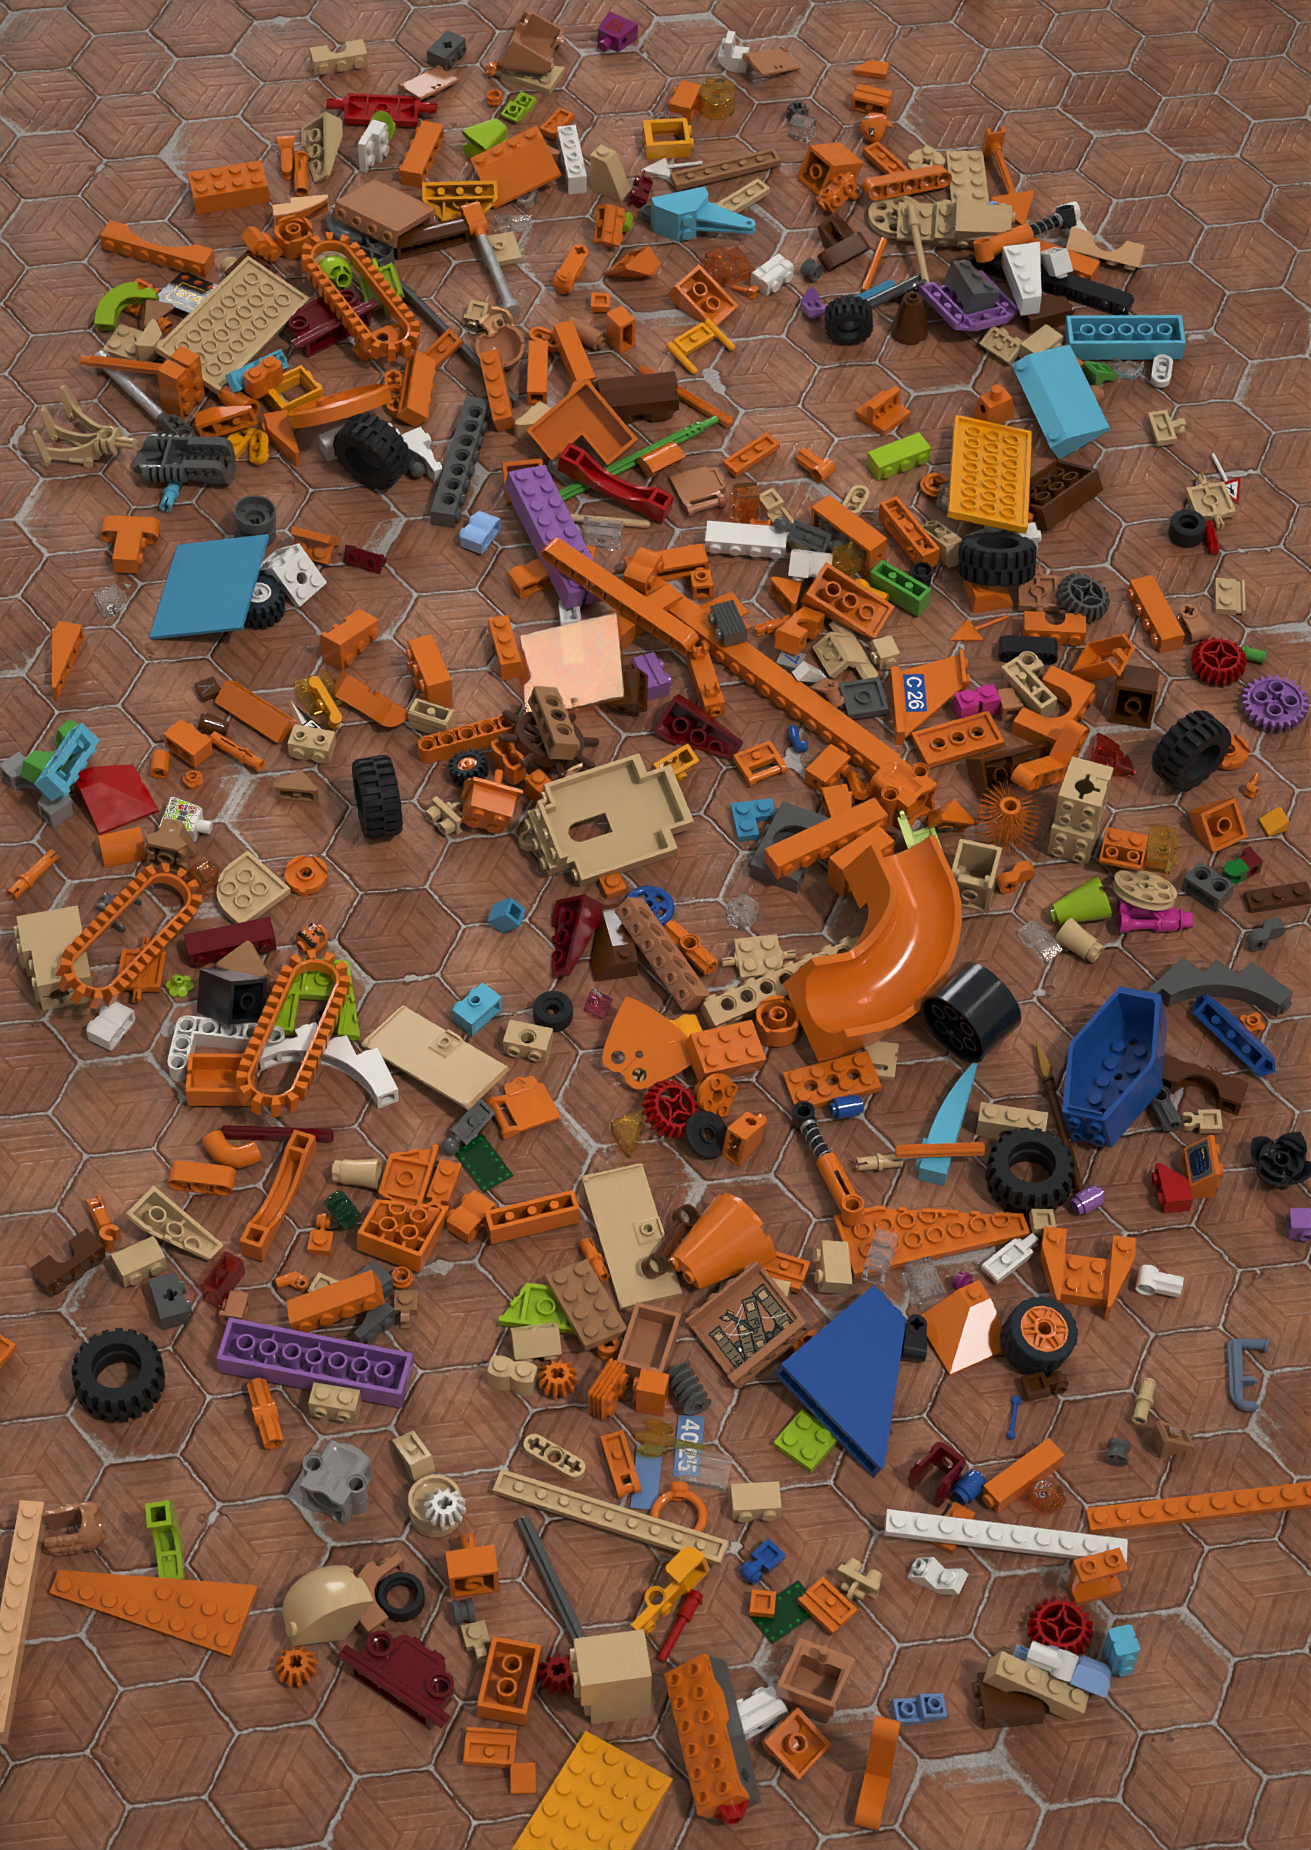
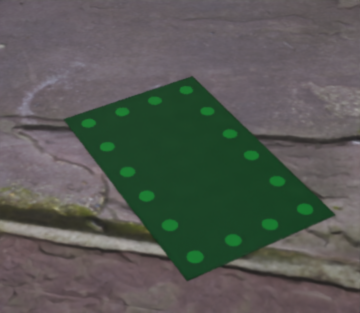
(483, 1163)
(787, 1614)

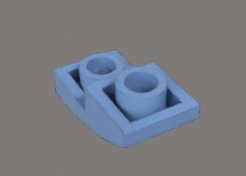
(919, 1710)

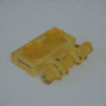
(308, 699)

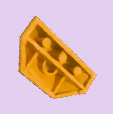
(450, 195)

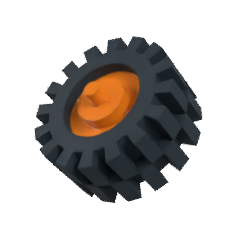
(467, 766)

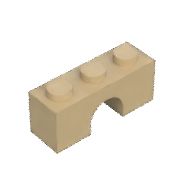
(327, 62)
(999, 1118)

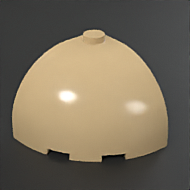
(325, 1605)

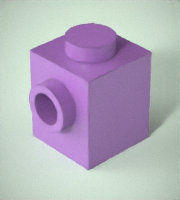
(1299, 1224)

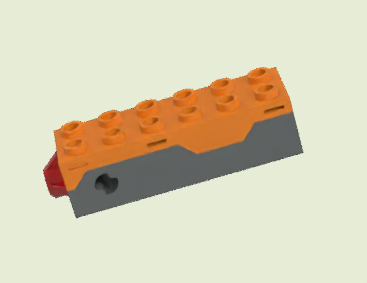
(712, 1739)

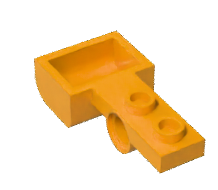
(684, 1573)

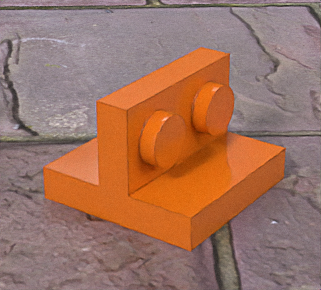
(883, 411)
(316, 545)

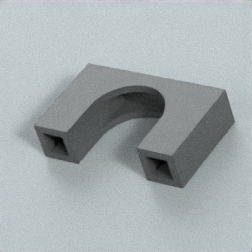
(786, 822)

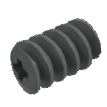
(687, 1389)

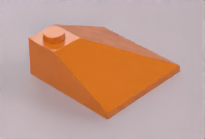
(964, 1328)

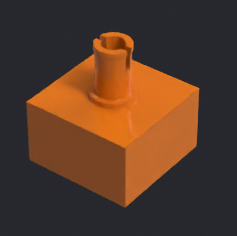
(472, 1569)

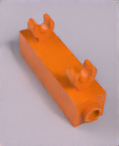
(705, 681)

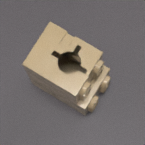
(1080, 810)
(40, 946)
(612, 1676)

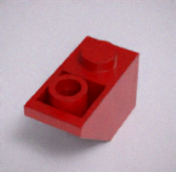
(1172, 1190)

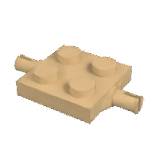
(1211, 501)
(757, 955)

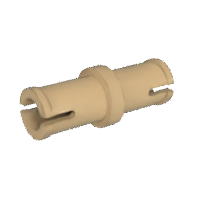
(878, 1162)
(1144, 1401)

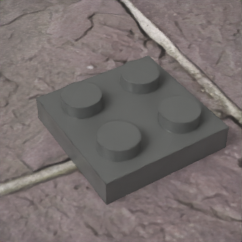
(864, 698)

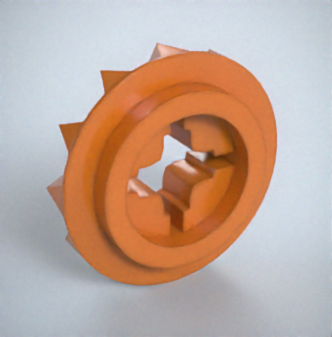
(927, 483)

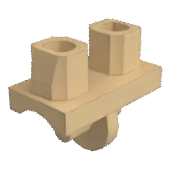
(448, 813)
(856, 1583)

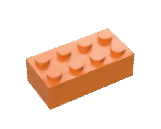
(228, 187)

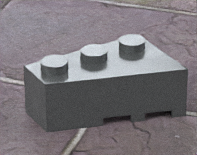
(971, 287)

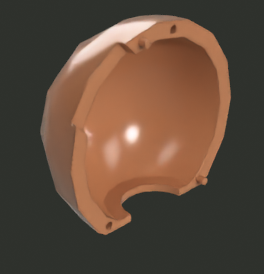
(508, 342)

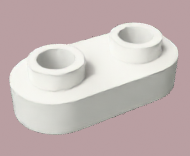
(1161, 370)

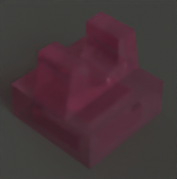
(598, 1004)

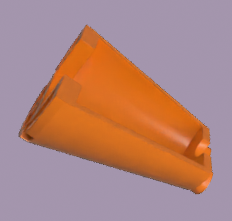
(722, 1243)

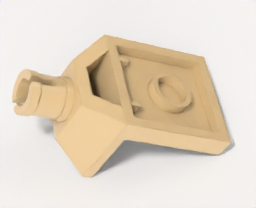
(134, 343)

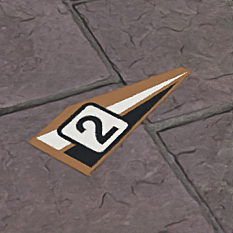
(302, 717)

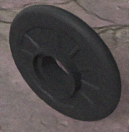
(694, 1134)

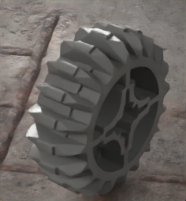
(1082, 596)

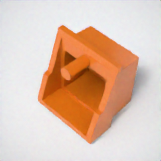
(488, 803)

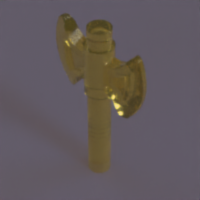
(658, 1437)

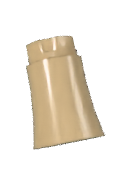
(1079, 941)
(358, 1172)

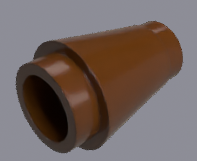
(210, 724)

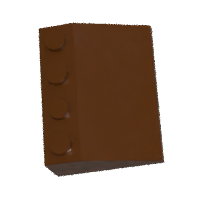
(1060, 491)

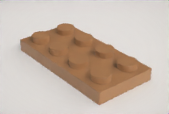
(586, 1304)

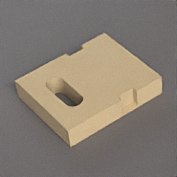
(884, 1056)

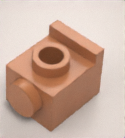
(1009, 705)
(234, 1307)

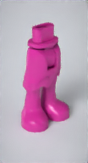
(1159, 921)

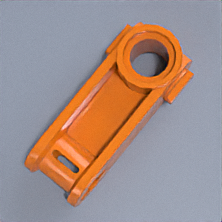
(570, 270)

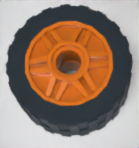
(1038, 1335)

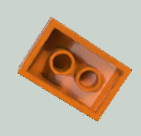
(702, 297)

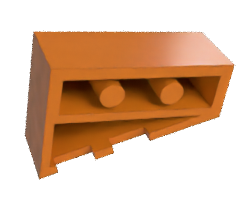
(349, 639)

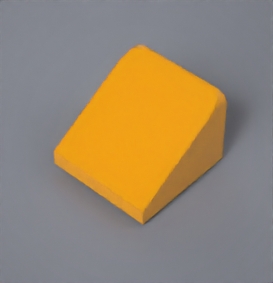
(1274, 822)

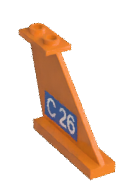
(923, 691)

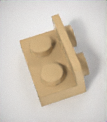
(1001, 344)

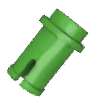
(1254, 654)

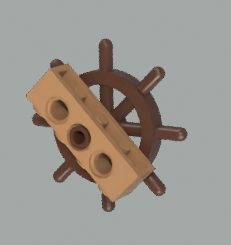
(556, 737)

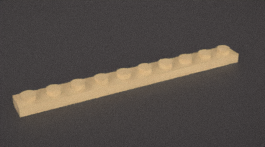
(608, 1516)

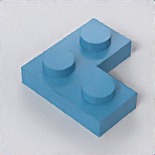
(747, 814)

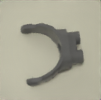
(108, 898)

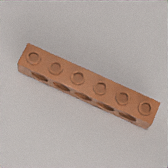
(662, 953)

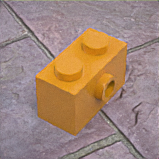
(681, 761)

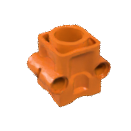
(905, 789)

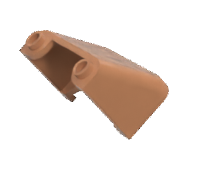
(532, 45)

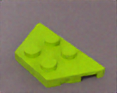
(534, 1307)

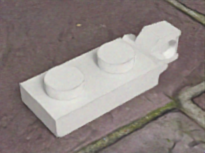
(1009, 1258)

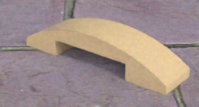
(773, 508)

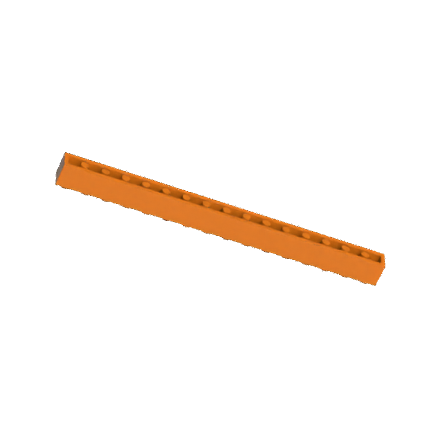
(785, 690)

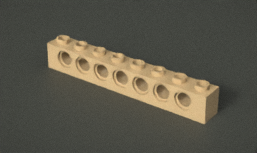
(717, 1017)

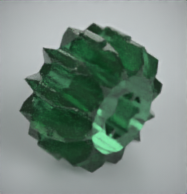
(342, 1209)

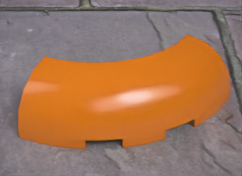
(372, 704)

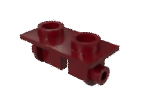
(640, 192)
(364, 559)

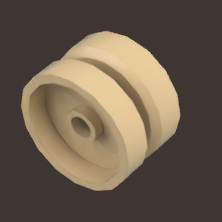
(419, 1495)

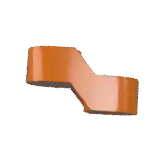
(1022, 872)

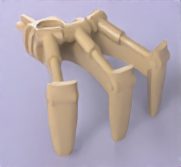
(89, 446)

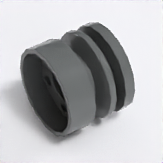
(254, 517)

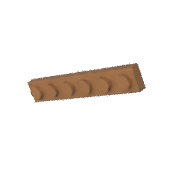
(725, 169)

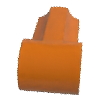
(819, 468)

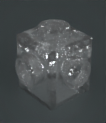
(741, 912)

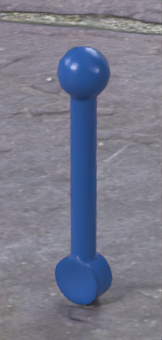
(1016, 1401)

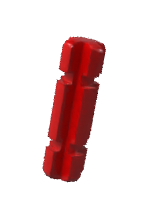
(1211, 538)

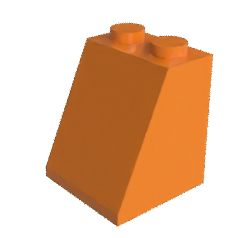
(825, 162)

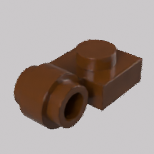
(1038, 1386)

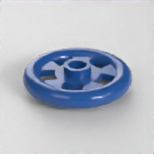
(652, 892)

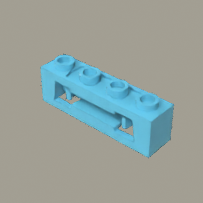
(57, 784)

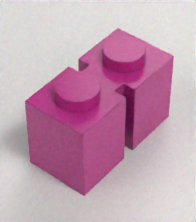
(968, 702)

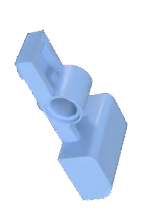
(1088, 1674)

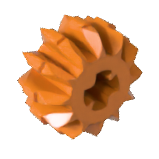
(557, 1378)
(292, 1658)

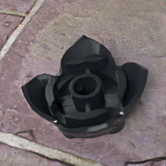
(1287, 1149)

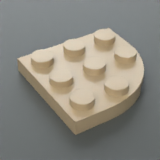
(248, 889)

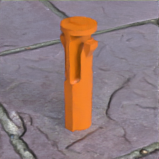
(300, 173)

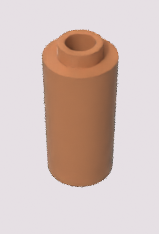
(589, 335)

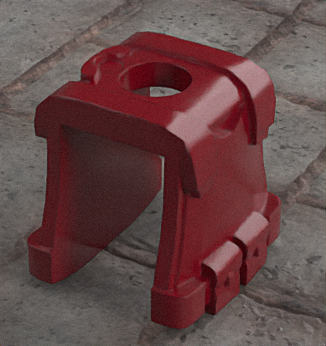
(937, 1458)

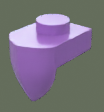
(811, 304)

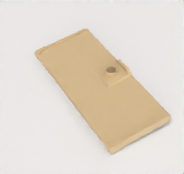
(435, 1057)
(629, 1233)

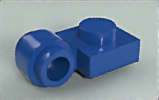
(765, 1557)

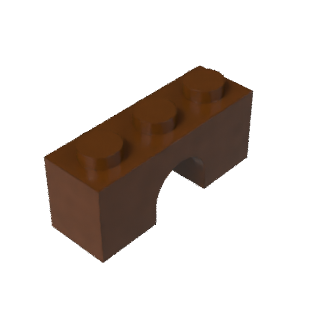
(55, 1276)

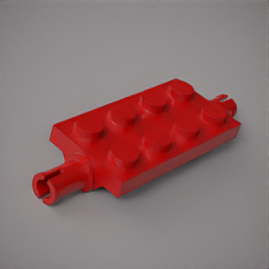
(361, 107)

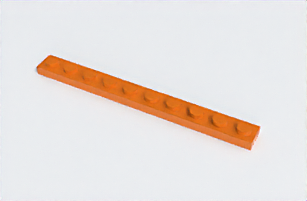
(1198, 1507)

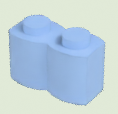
(479, 532)

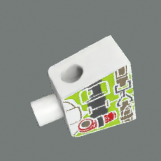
(190, 815)

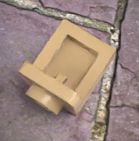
(475, 313)

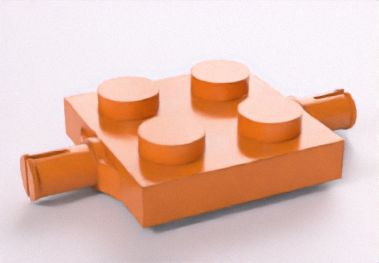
(152, 977)

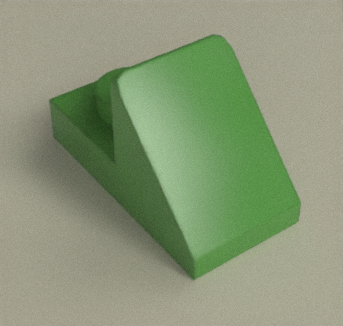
(1098, 372)

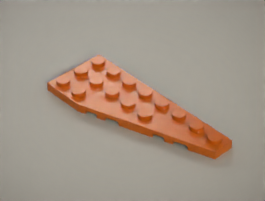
(929, 1233)

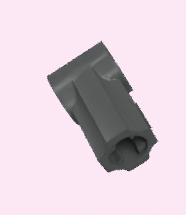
(1165, 1110)

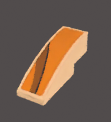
(308, 207)

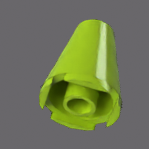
(1082, 904)

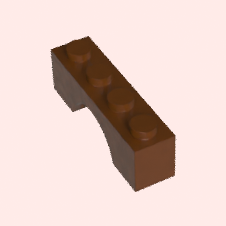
(1226, 1090)

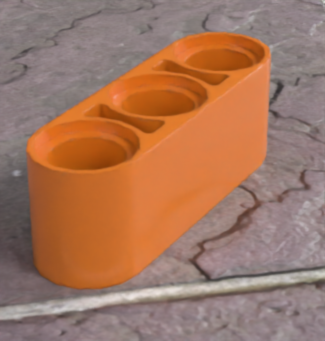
(112, 522)
(202, 1178)

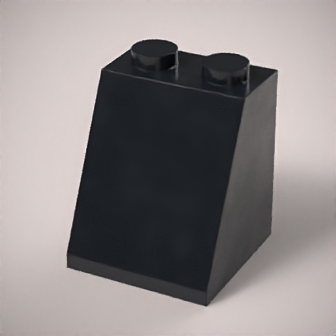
(231, 995)

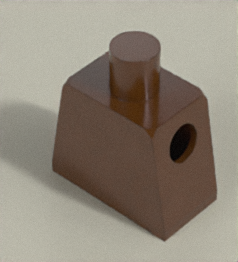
(635, 693)

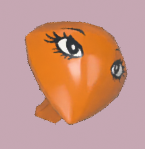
(873, 126)

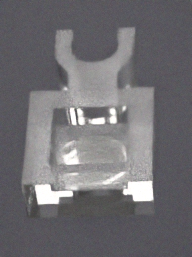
(1127, 370)

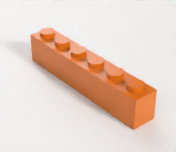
(824, 838)

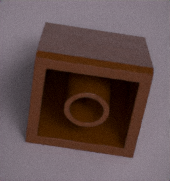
(1135, 696)

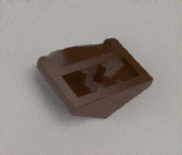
(834, 230)

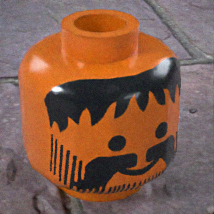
(312, 938)

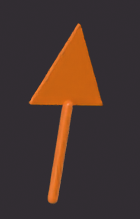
(968, 632)

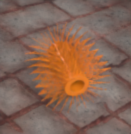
(1007, 819)

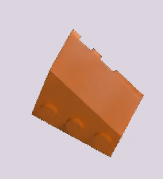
(401, 1232)

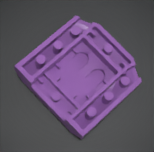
(947, 306)

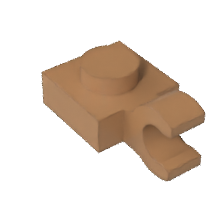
(406, 1305)

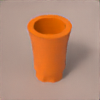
(237, 399)

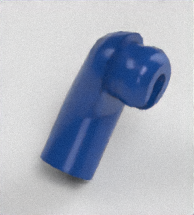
(795, 739)

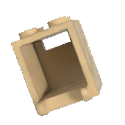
(978, 857)

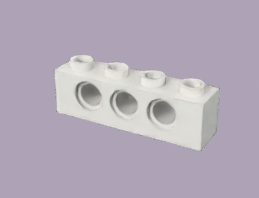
(572, 159)

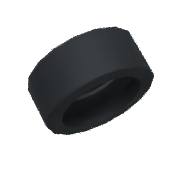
(397, 1579)

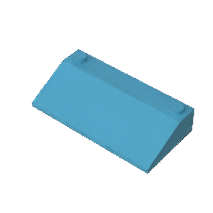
(1061, 399)

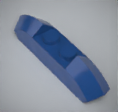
(1234, 1035)

